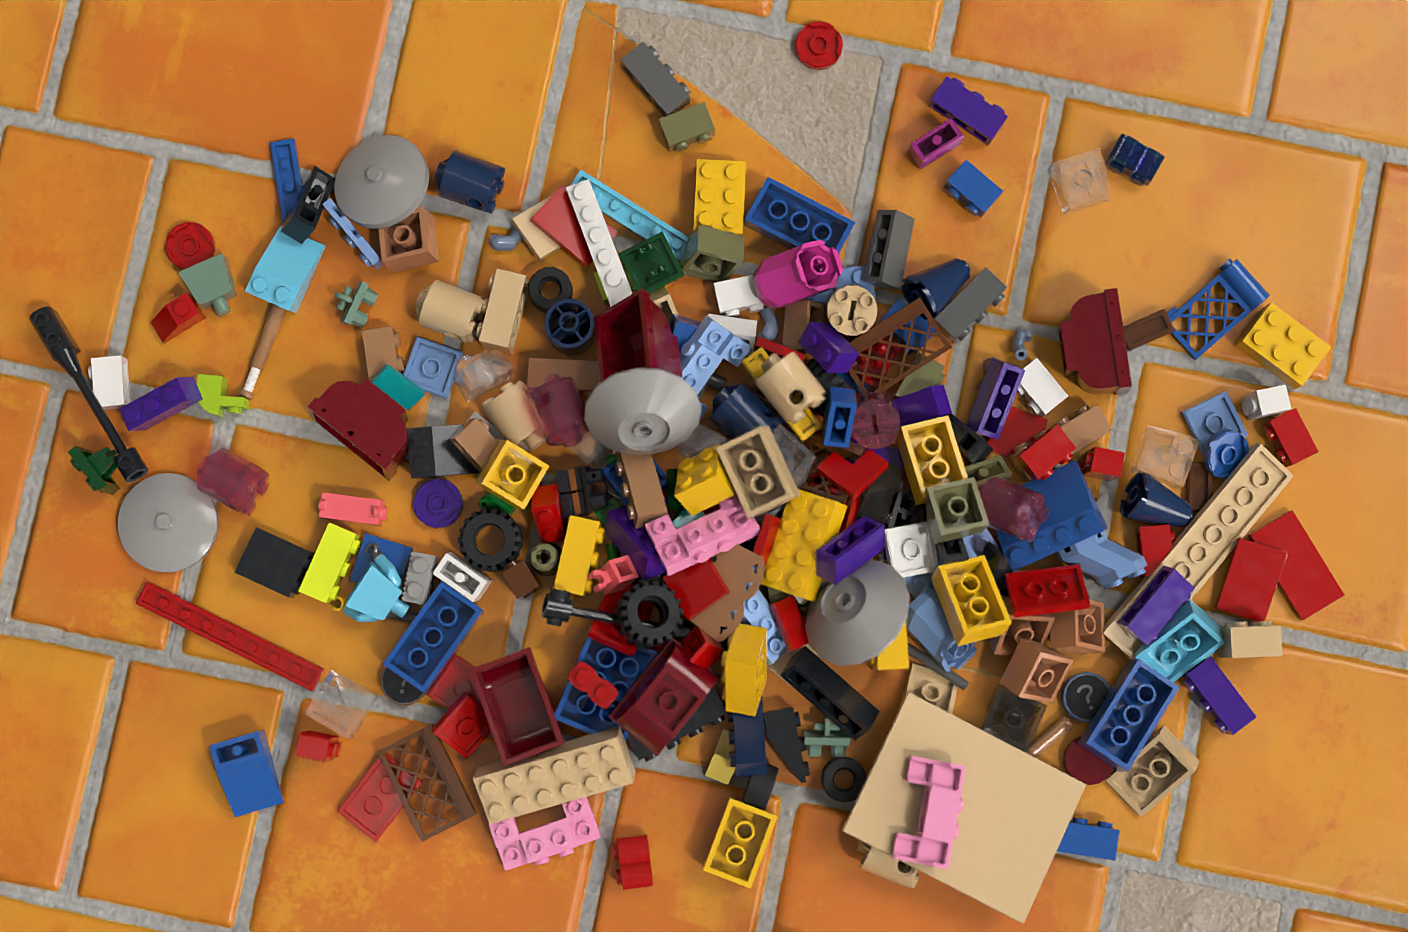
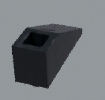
(782, 732)

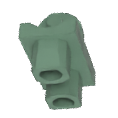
(361, 294)
(826, 734)

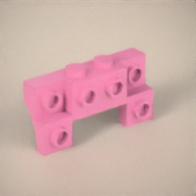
(702, 537)
(938, 813)
(548, 839)

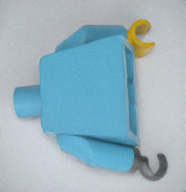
(374, 592)

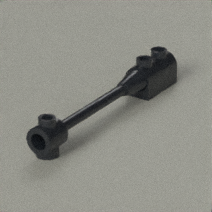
(63, 351)
(559, 607)

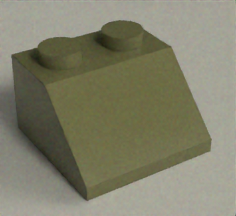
(712, 254)
(955, 510)

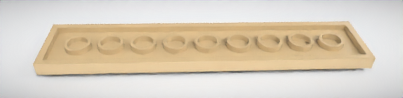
(1213, 531)

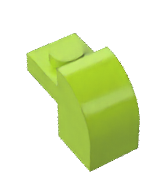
(214, 391)

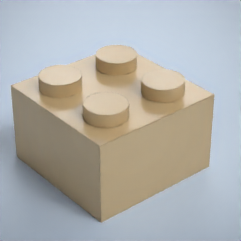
(1258, 640)

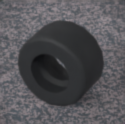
(540, 278)
(832, 768)
(760, 788)

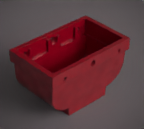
(635, 336)
(1093, 345)
(367, 420)
(663, 697)
(517, 706)

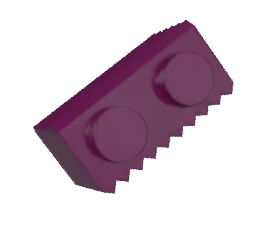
(935, 143)

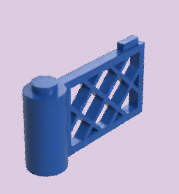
(1237, 284)

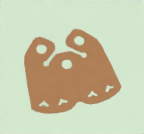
(736, 571)

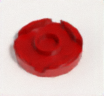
(818, 45)
(189, 245)

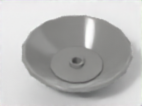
(642, 411)
(858, 615)

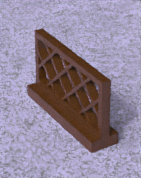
(888, 326)
(851, 453)
(447, 772)

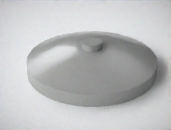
(381, 181)
(168, 523)

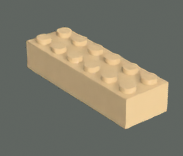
(555, 776)

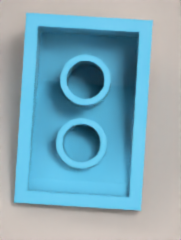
(285, 271)
(1182, 642)

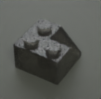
(879, 496)
(1012, 718)

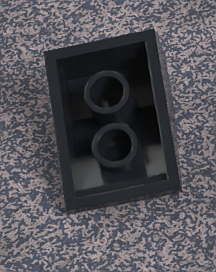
(434, 454)

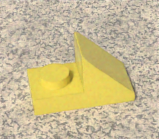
(719, 766)

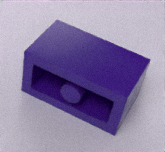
(828, 347)
(923, 405)

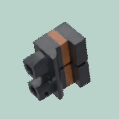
(580, 479)

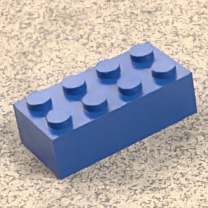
(796, 219)
(433, 637)
(1128, 715)

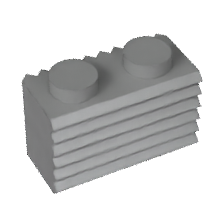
(420, 578)

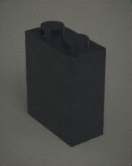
(274, 563)

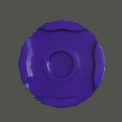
(438, 503)

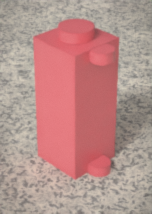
(352, 509)

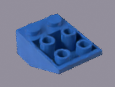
(247, 773)

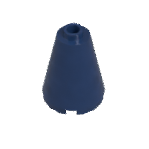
(936, 284)
(1154, 503)

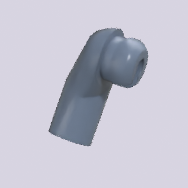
(505, 243)
(771, 325)
(1018, 343)

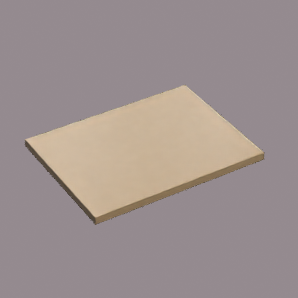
(1009, 813)

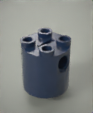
(470, 181)
(570, 327)
(740, 410)

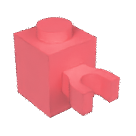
(614, 575)

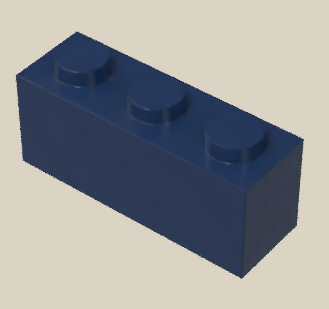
(748, 743)

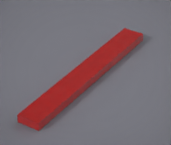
(230, 636)

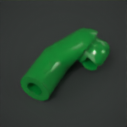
(490, 501)

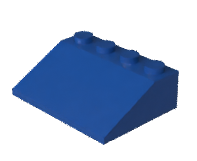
(1070, 519)
(618, 668)

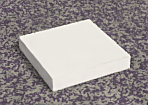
(911, 549)

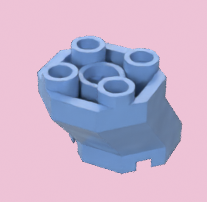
(1103, 560)
(931, 630)

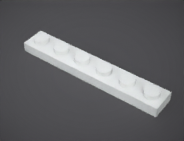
(599, 241)

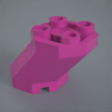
(797, 274)

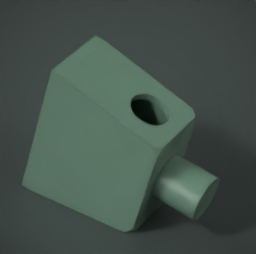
(211, 283)

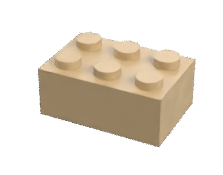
(503, 311)
(758, 471)

